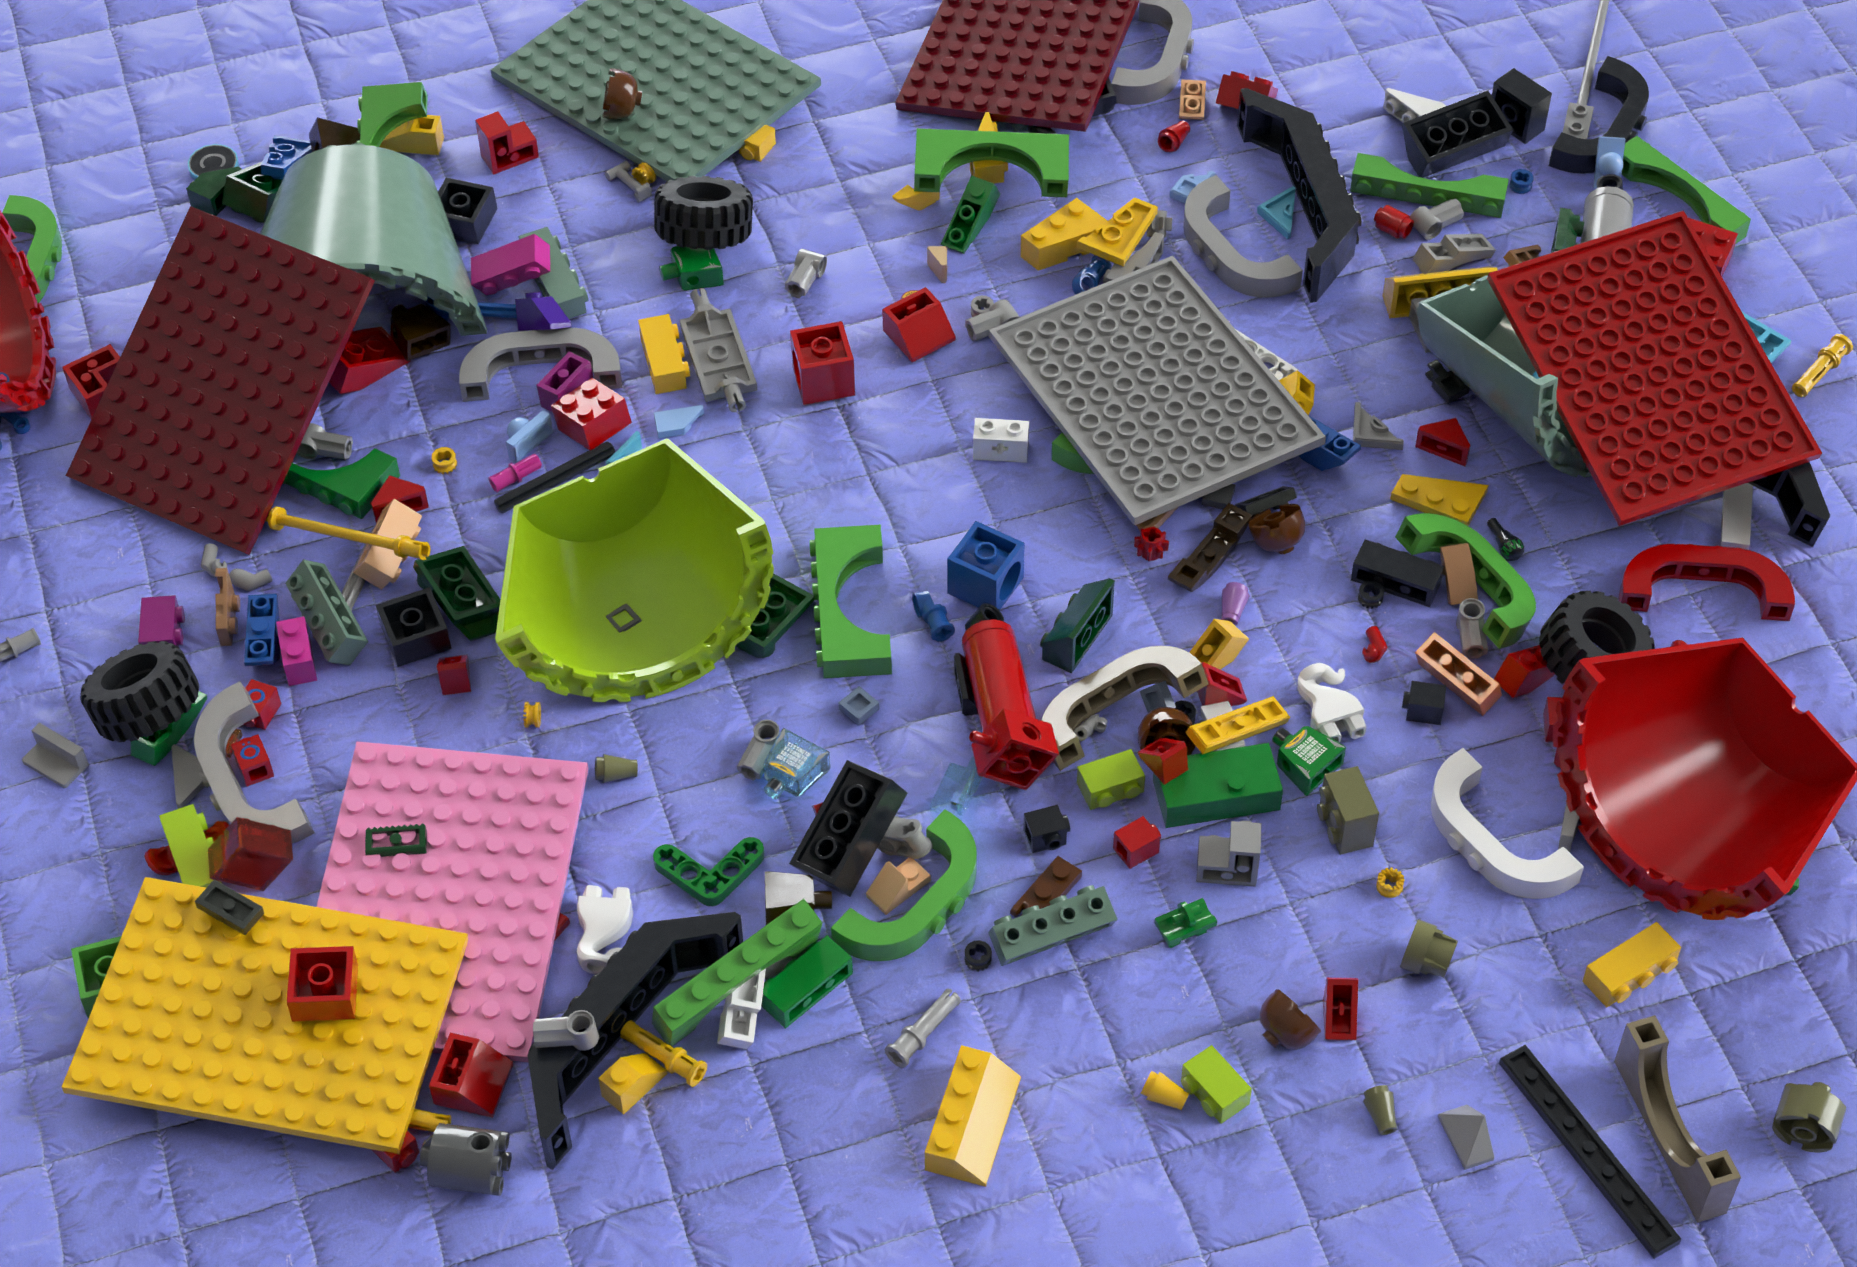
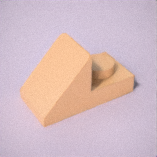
(897, 884)

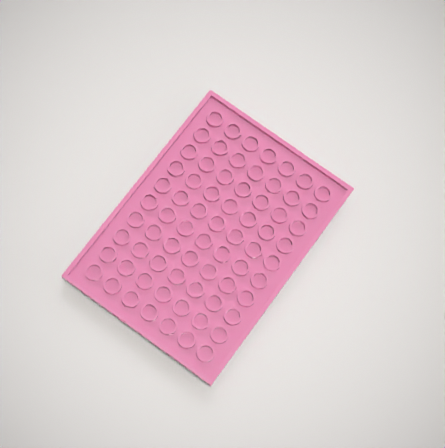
(490, 870)

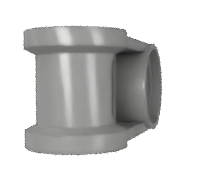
(905, 839)

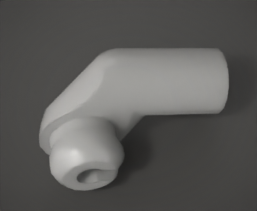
(209, 562)
(249, 581)
(1088, 727)

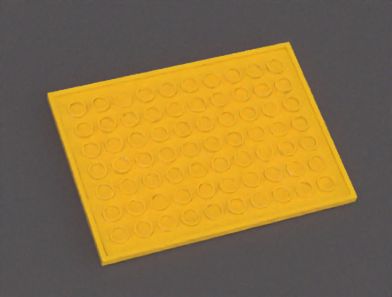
(205, 1031)

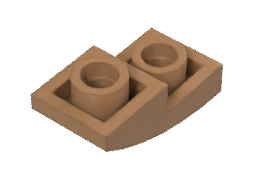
(1458, 573)

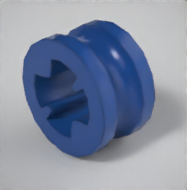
(1521, 181)

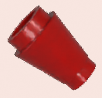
(1173, 136)

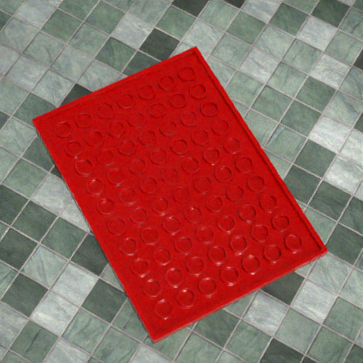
(1653, 367)

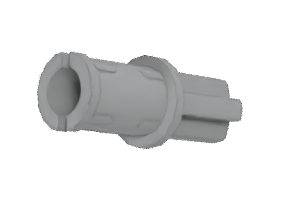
(18, 644)

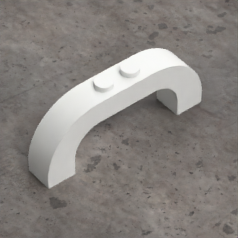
(1482, 850)

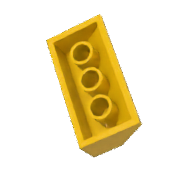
(1400, 290)
(971, 1117)

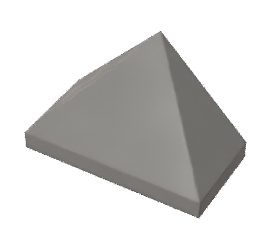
(1468, 1135)

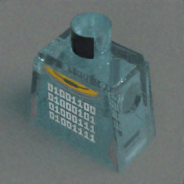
(794, 765)

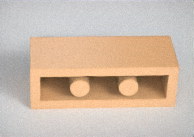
(381, 564)

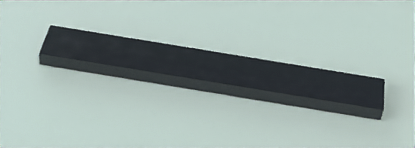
(1590, 1152)

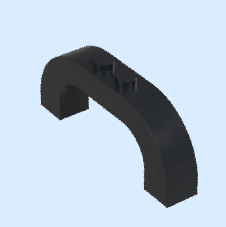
(1629, 87)

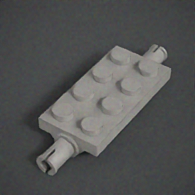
(717, 353)

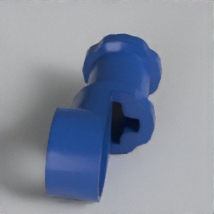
(1091, 274)
(933, 615)

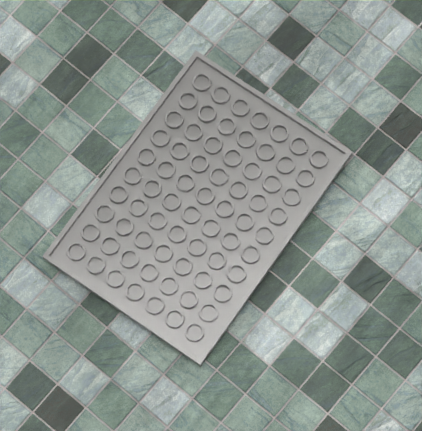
(1155, 389)

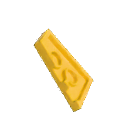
(1121, 233)
(1440, 496)

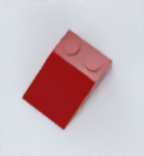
(366, 359)

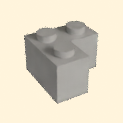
(1232, 858)

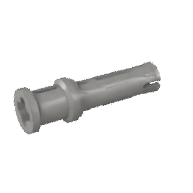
(914, 1037)

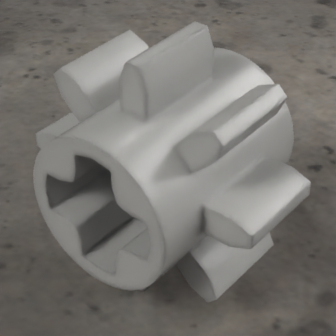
(1160, 224)

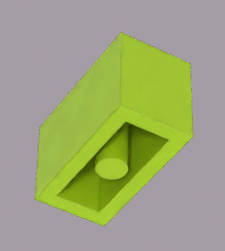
(1110, 779)
(1215, 1084)

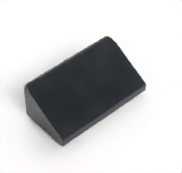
(964, 686)

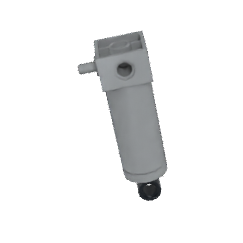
(1607, 209)

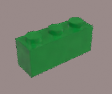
(806, 981)

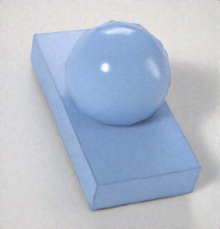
(1609, 157)
(527, 435)

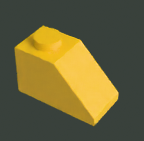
(1219, 644)
(630, 1080)

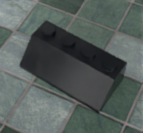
(1455, 134)
(848, 827)

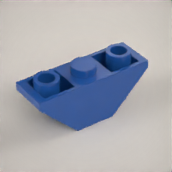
(1334, 452)
(262, 637)

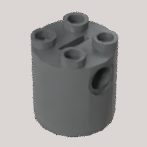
(466, 1158)

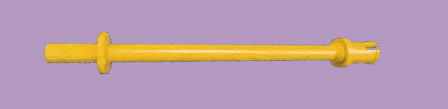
(402, 545)

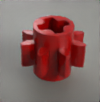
(1151, 543)

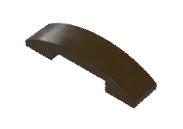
(1213, 549)

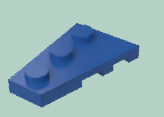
(282, 155)

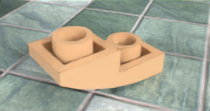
(1192, 99)

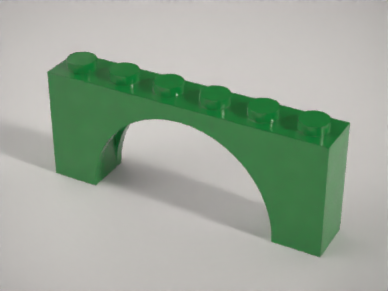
(346, 487)

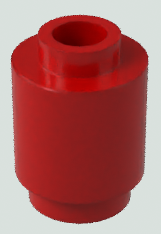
(1393, 222)

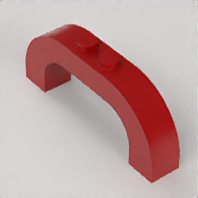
(1709, 564)

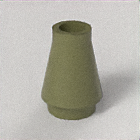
(613, 768)
(1381, 1107)

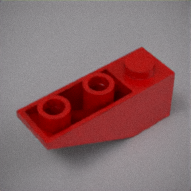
(1523, 672)

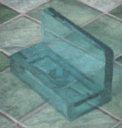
(956, 789)

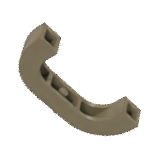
(1113, 683)

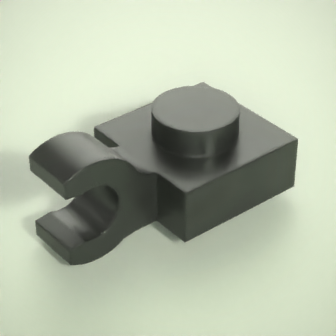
(1445, 382)

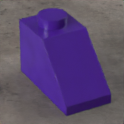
(539, 313)

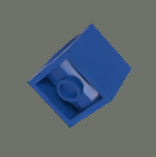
(985, 567)

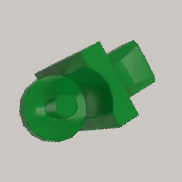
(1185, 922)

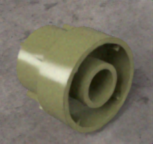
(1428, 950)

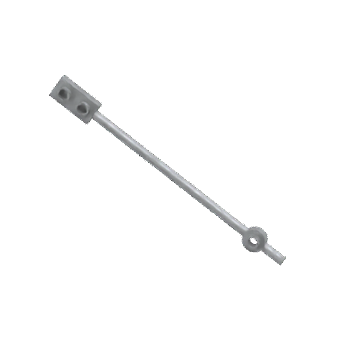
(1580, 115)

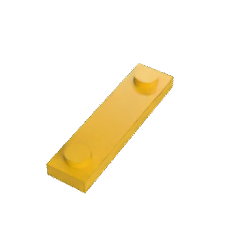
(1237, 725)

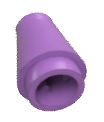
(1234, 601)

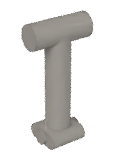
(620, 171)

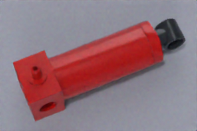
(1012, 741)

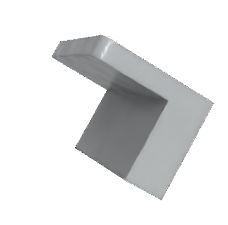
(55, 756)

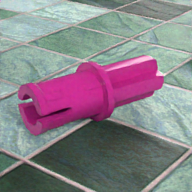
(515, 472)

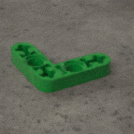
(708, 879)

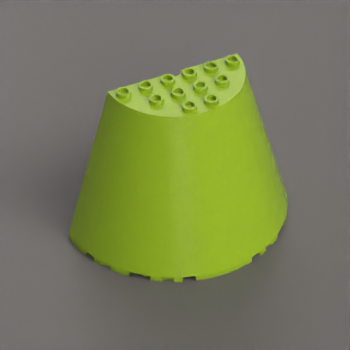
(639, 535)

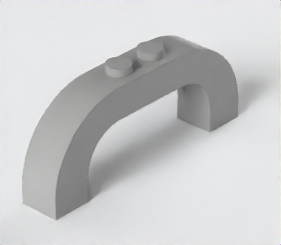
(1154, 83)
(1234, 270)
(536, 348)
(214, 727)

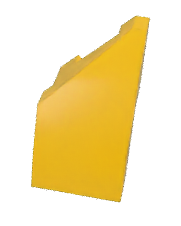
(915, 199)

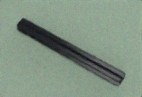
(554, 477)

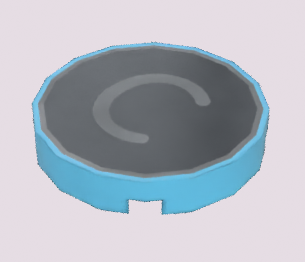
(212, 158)

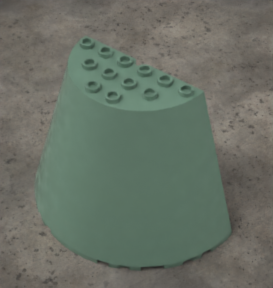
(378, 219)
(1481, 348)

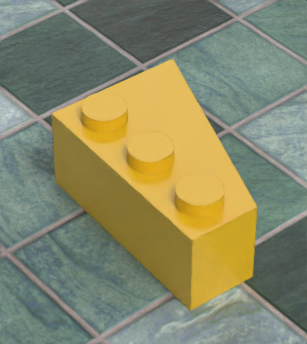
(1058, 234)

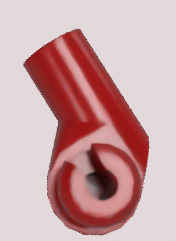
(1377, 647)

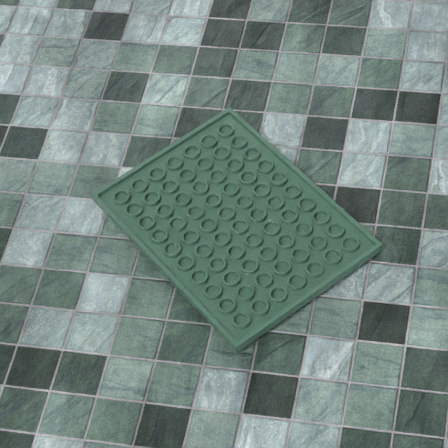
(697, 80)

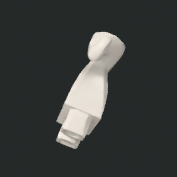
(1331, 708)
(603, 923)

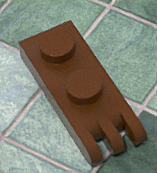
(1052, 883)

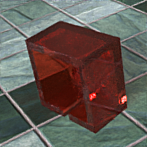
(250, 854)

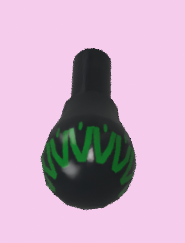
(1508, 544)

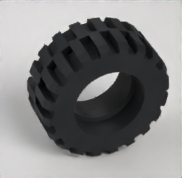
(703, 212)
(1587, 620)
(139, 691)

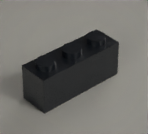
(1398, 572)

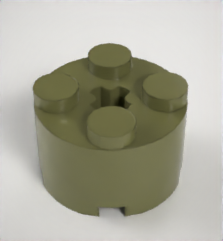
(1809, 1116)

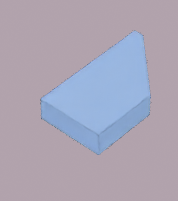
(1185, 185)
(676, 421)

